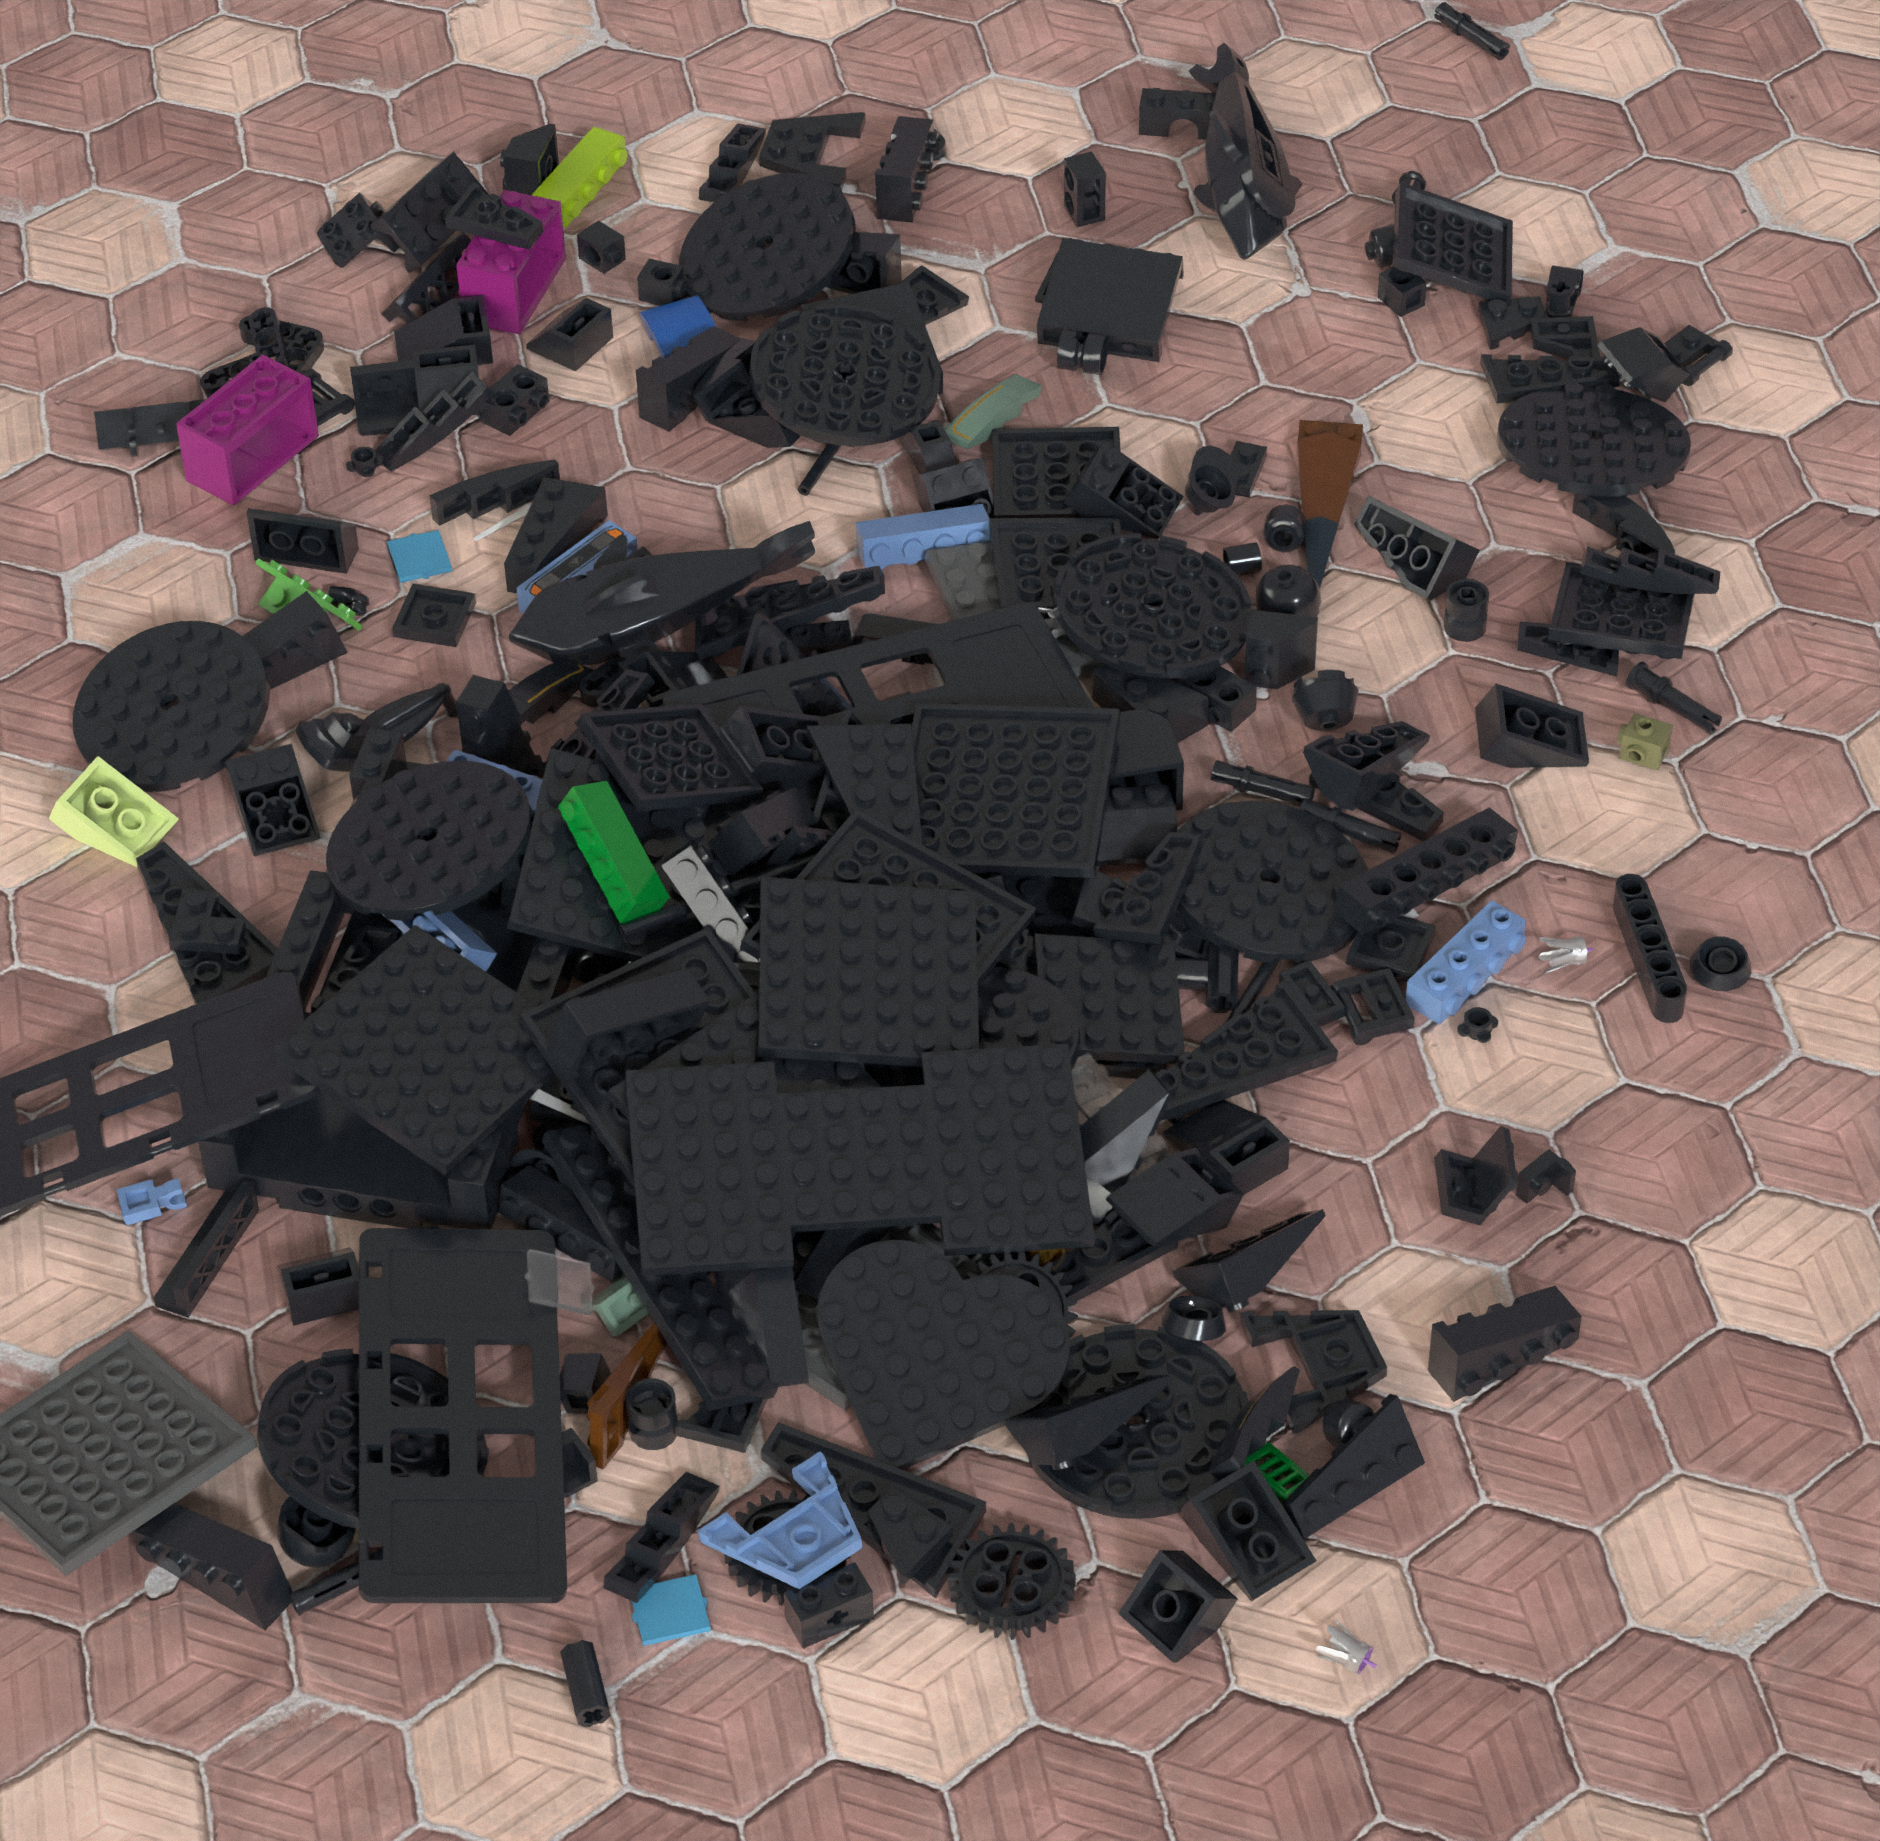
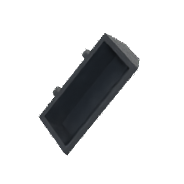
(140, 425)

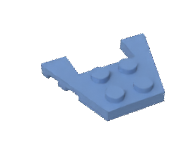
(799, 1542)

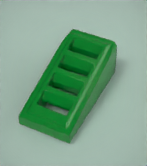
(1291, 1471)

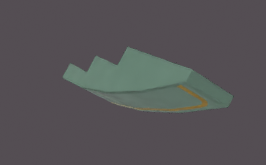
(991, 411)

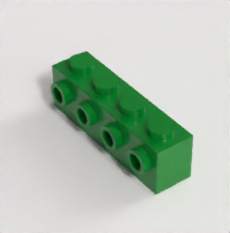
(613, 851)

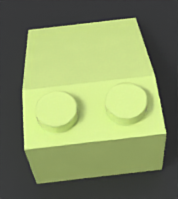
(112, 813)

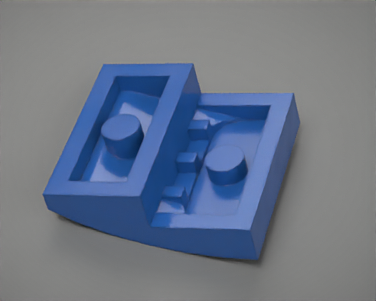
(676, 323)

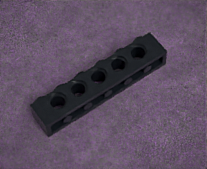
(1426, 871)

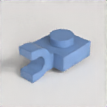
(144, 1200)

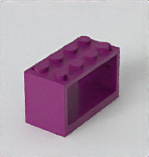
(510, 275)
(247, 429)

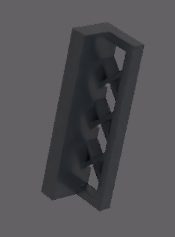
(427, 278)
(208, 1250)

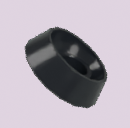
(1720, 964)
(1194, 1318)

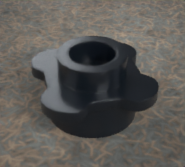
(364, 461)
(1478, 1024)

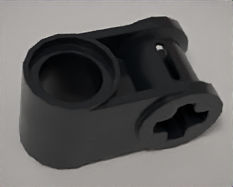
(1563, 290)

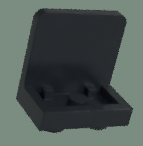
(351, 232)
(383, 395)
(1476, 1185)

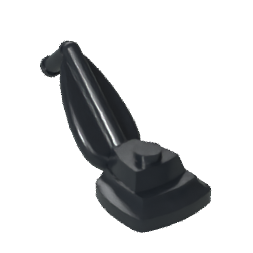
(339, 736)

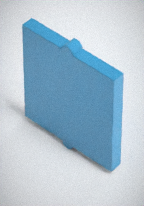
(419, 556)
(671, 1611)

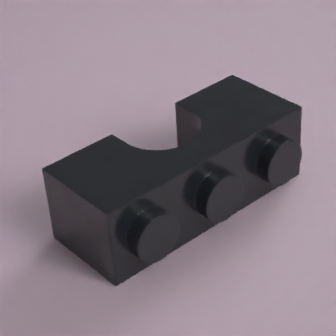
(1162, 107)

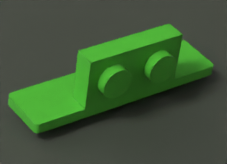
(286, 589)

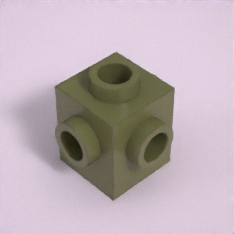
(1645, 741)

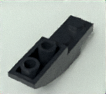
(1625, 521)

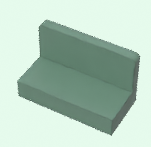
(619, 1306)

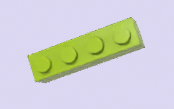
(584, 172)

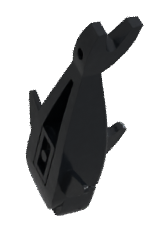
(1243, 159)
(641, 600)

